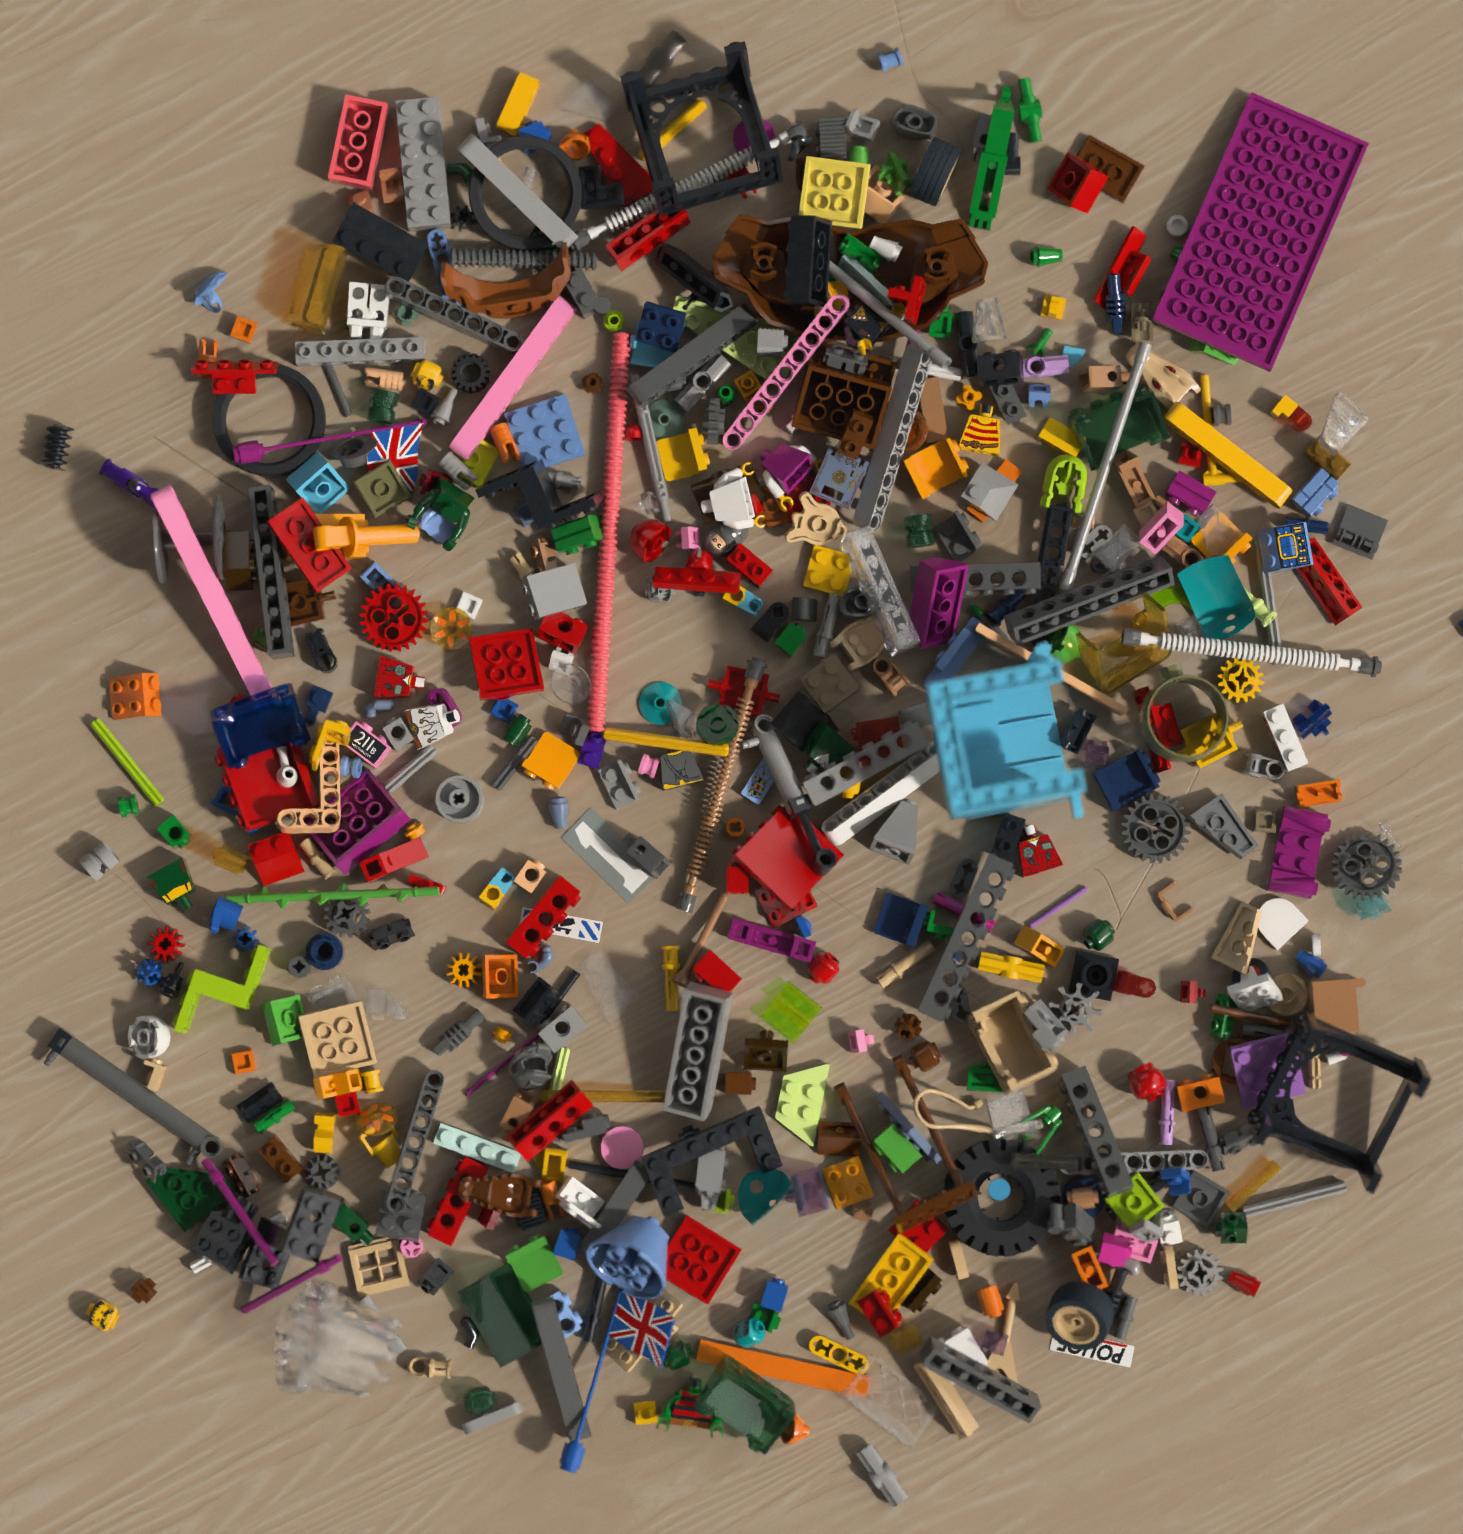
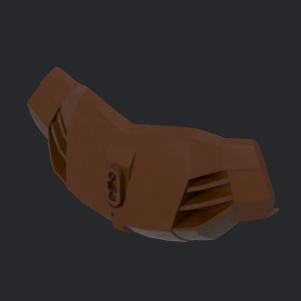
(943, 253)

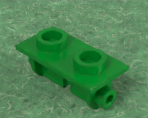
(858, 250)
(1220, 1025)

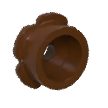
(598, 382)

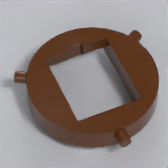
(1219, 1055)

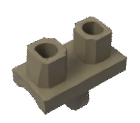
(1141, 321)

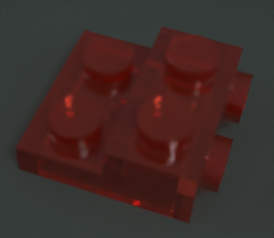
(872, 731)

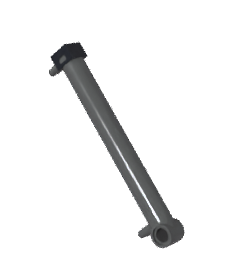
(134, 1092)

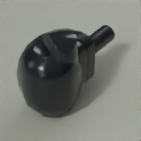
(171, 985)

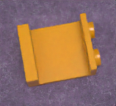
(936, 467)

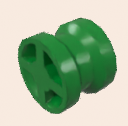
(128, 805)

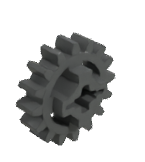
(713, 421)
(339, 918)

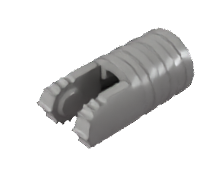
(453, 467)

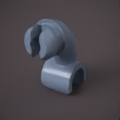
(546, 959)

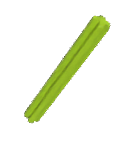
(127, 762)

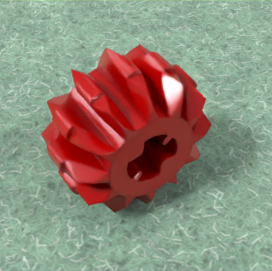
(162, 938)

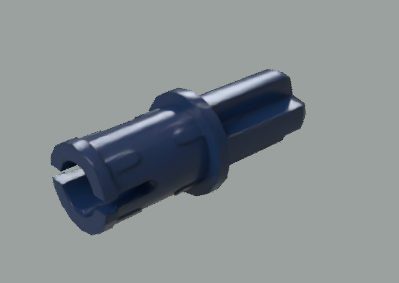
(1313, 526)

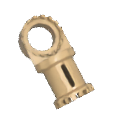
(430, 1366)

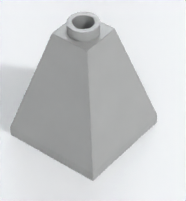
(898, 834)

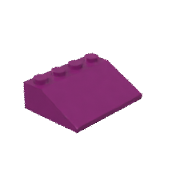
(366, 822)

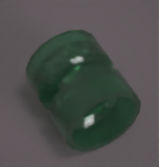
(382, 406)
(919, 531)

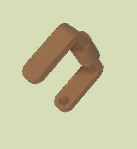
(1166, 905)

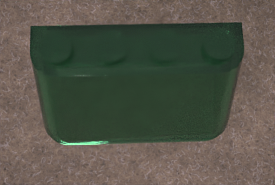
(502, 1314)

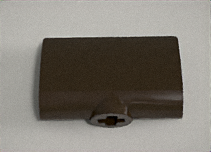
(702, 488)

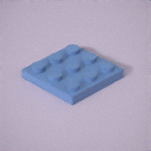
(545, 432)

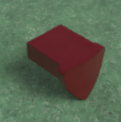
(488, 1218)

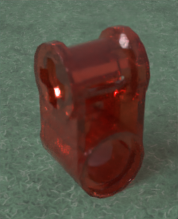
(1130, 983)

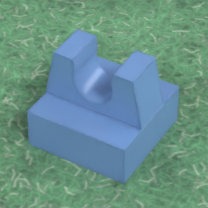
(1039, 392)

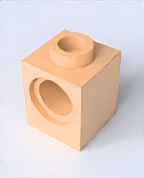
(530, 885)

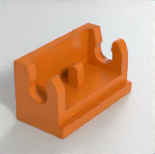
(1318, 793)

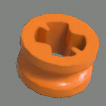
(736, 834)

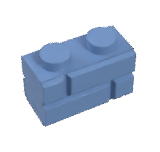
(1315, 492)

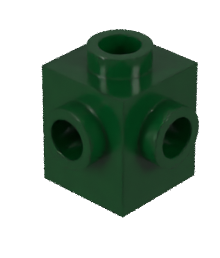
(1232, 1228)

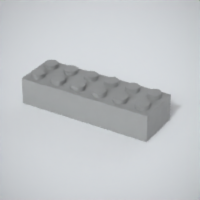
(423, 164)
(697, 1051)

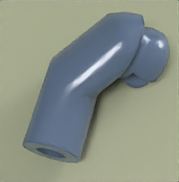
(378, 704)

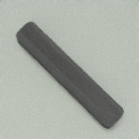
(514, 763)

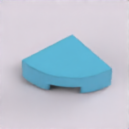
(1074, 354)

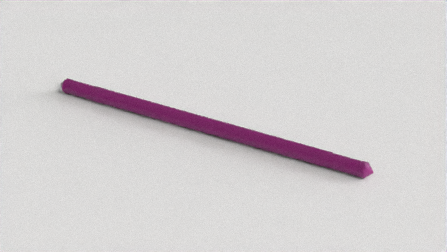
(501, 1065)

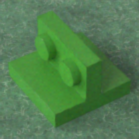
(283, 1019)

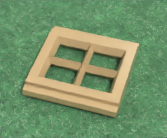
(382, 1284)

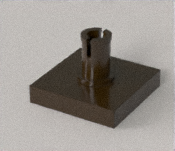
(765, 1053)

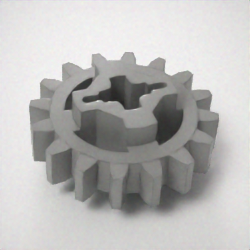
(1209, 1271)

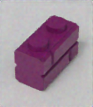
(1189, 493)

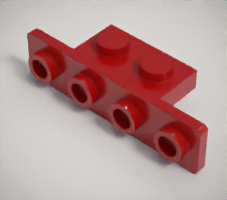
(1129, 264)
(234, 376)
(1163, 726)

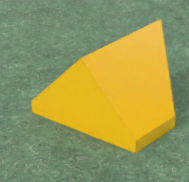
(551, 1163)

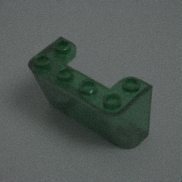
(1096, 422)

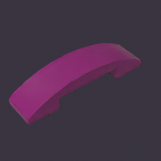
(771, 940)

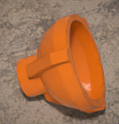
(575, 144)
(795, 1431)

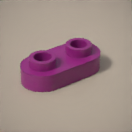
(432, 699)

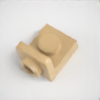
(155, 1077)

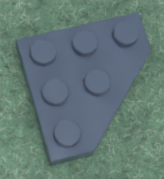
(908, 1129)

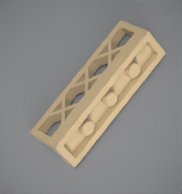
(948, 1401)

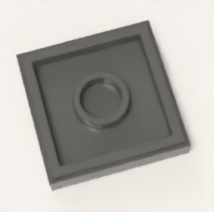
(1203, 1201)

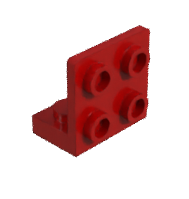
(772, 907)

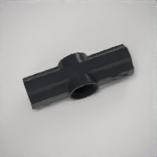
(968, 357)

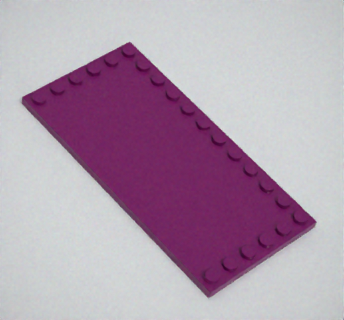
(1260, 232)

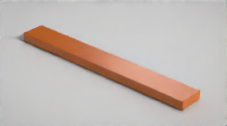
(781, 1367)

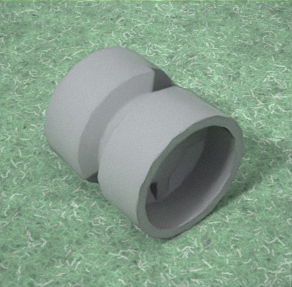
(99, 860)

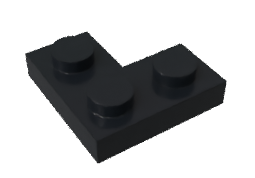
(594, 193)

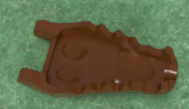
(504, 1193)

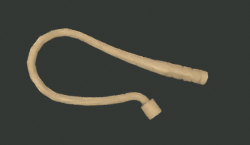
(970, 1127)

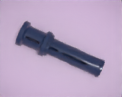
(1005, 606)

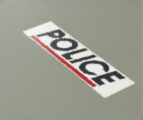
(1107, 1352)

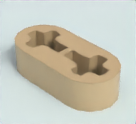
(958, 1258)

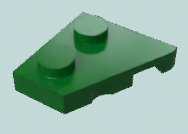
(982, 1079)

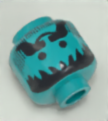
(749, 1332)

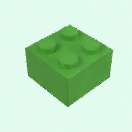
(897, 1148)

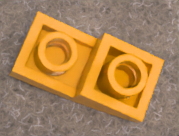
(748, 386)

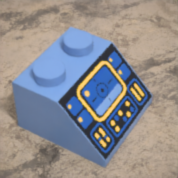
(1285, 547)

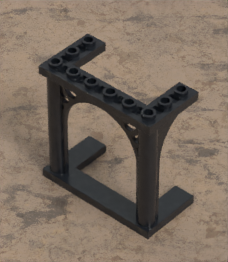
(738, 75)
(1309, 1030)

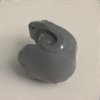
(531, 1072)

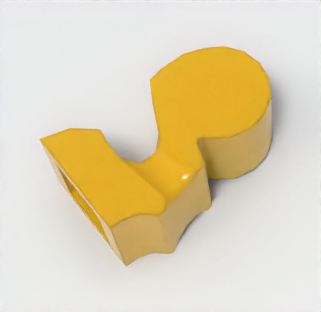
(324, 1133)

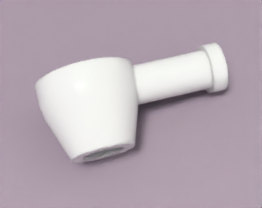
(280, 776)

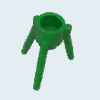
(1050, 1116)

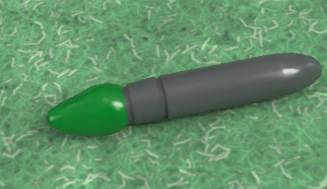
(978, 612)

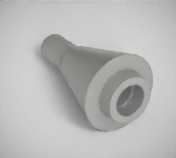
(442, 414)

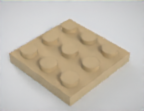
(337, 1039)

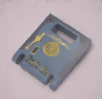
(839, 474)

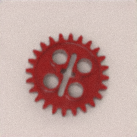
(381, 602)

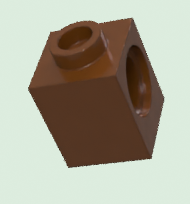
(739, 1083)

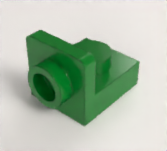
(942, 325)
(766, 1316)

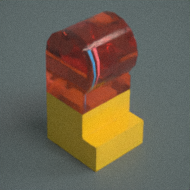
(1292, 413)

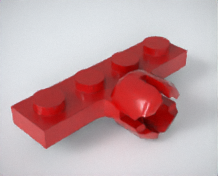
(697, 576)

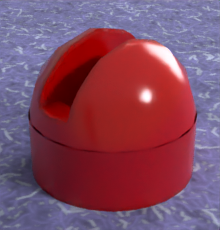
(633, 433)

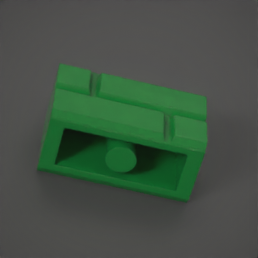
(576, 534)

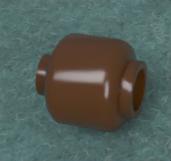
(925, 1056)

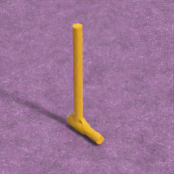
(1212, 476)

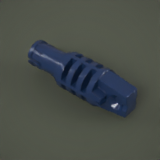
(1115, 303)

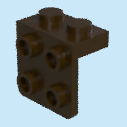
(927, 1285)

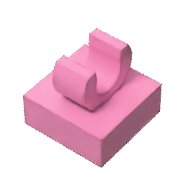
(690, 538)
(859, 1040)

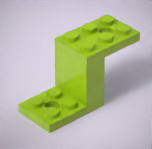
(221, 989)

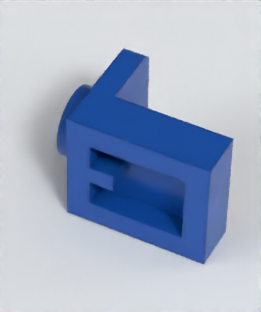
(1178, 1181)

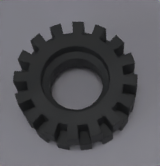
(470, 386)

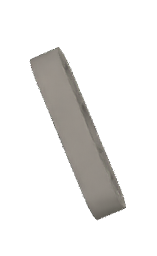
(493, 1417)

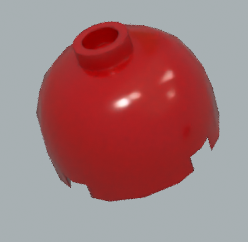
(648, 539)

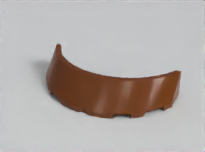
(509, 298)

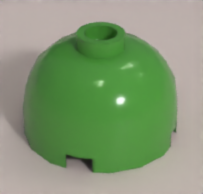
(1064, 644)

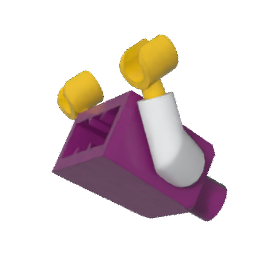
(786, 468)

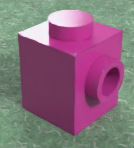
(1114, 1250)

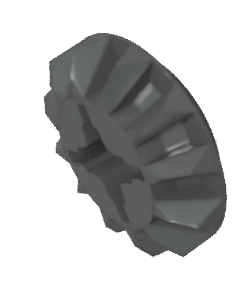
(313, 1166)

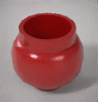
(1146, 1082)

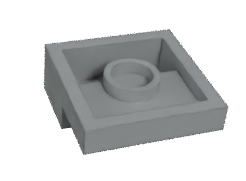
(1049, 1030)

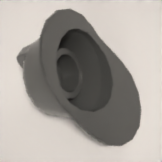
(353, 451)

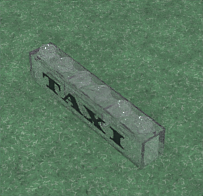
(880, 591)

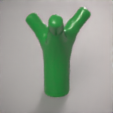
(1040, 343)

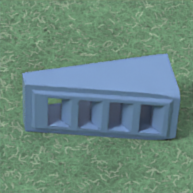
(368, 569)

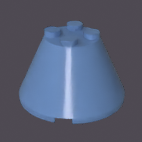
(632, 1257)

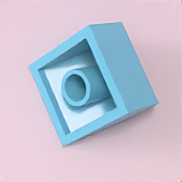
(318, 483)

